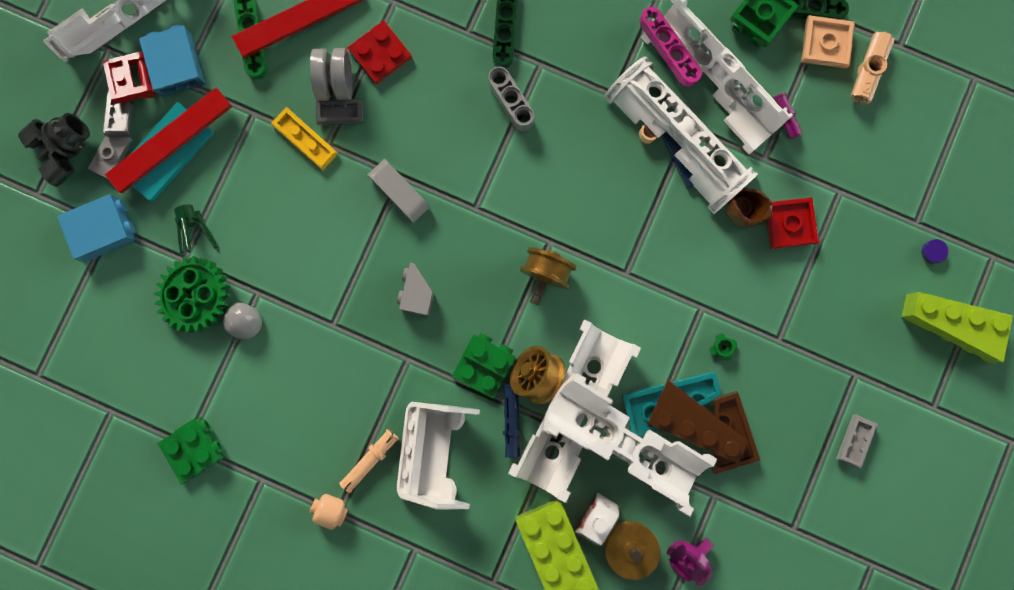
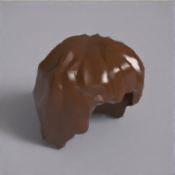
(749, 208)

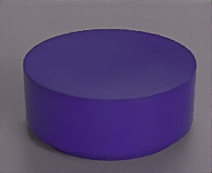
(935, 251)

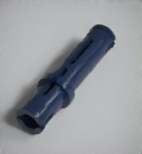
(511, 415)

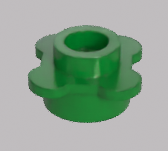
(730, 345)

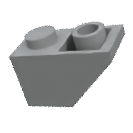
(417, 294)

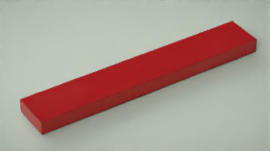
(287, 24)
(168, 140)

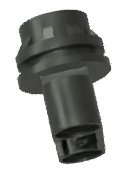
(56, 141)

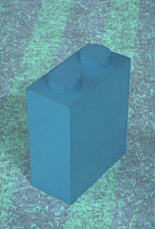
(172, 60)
(97, 228)

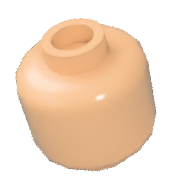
(328, 511)

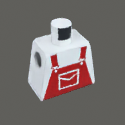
(598, 520)

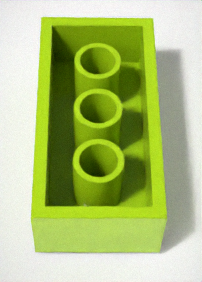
(555, 548)

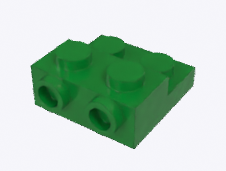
(762, 19)
(484, 365)
(191, 449)

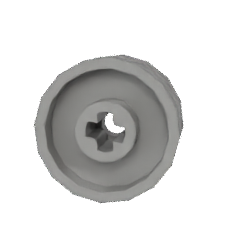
(331, 74)

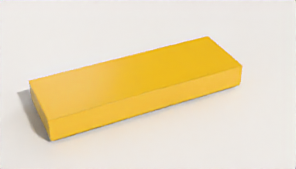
(304, 138)

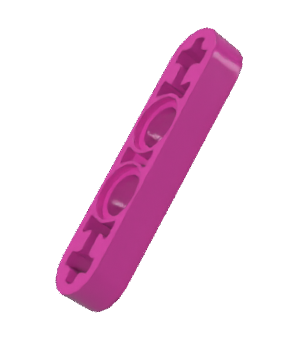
(666, 48)

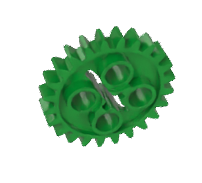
(192, 294)

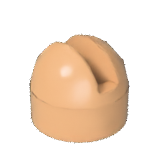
(646, 135)

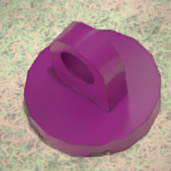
(690, 561)

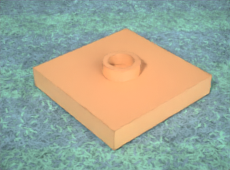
(827, 42)

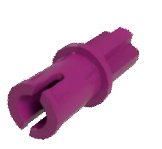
(791, 126)

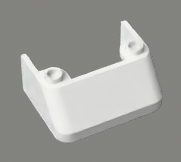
(426, 454)

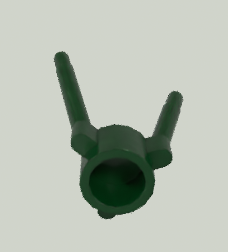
(186, 218)

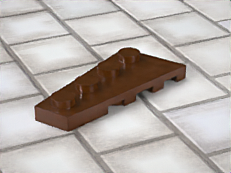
(690, 421)

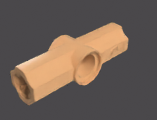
(876, 56)

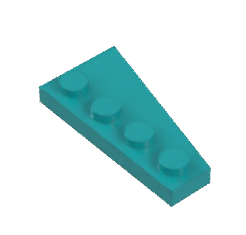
(641, 402)

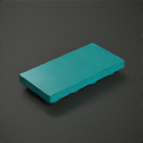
(160, 177)

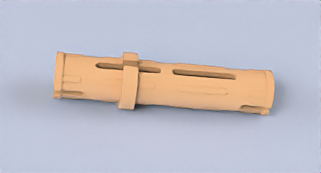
(375, 453)

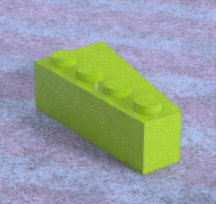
(968, 326)

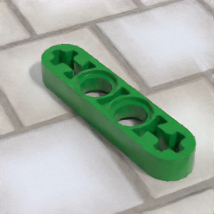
(241, 17)

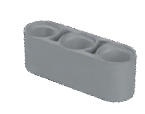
(506, 89)
(398, 190)

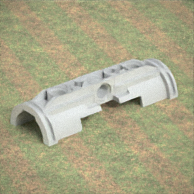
(84, 34)
(748, 121)
(713, 182)
(680, 461)
(557, 473)

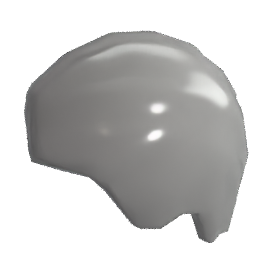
(242, 321)

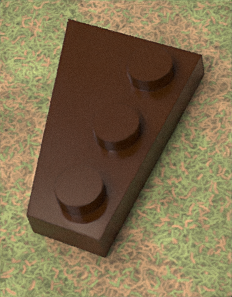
(731, 411)

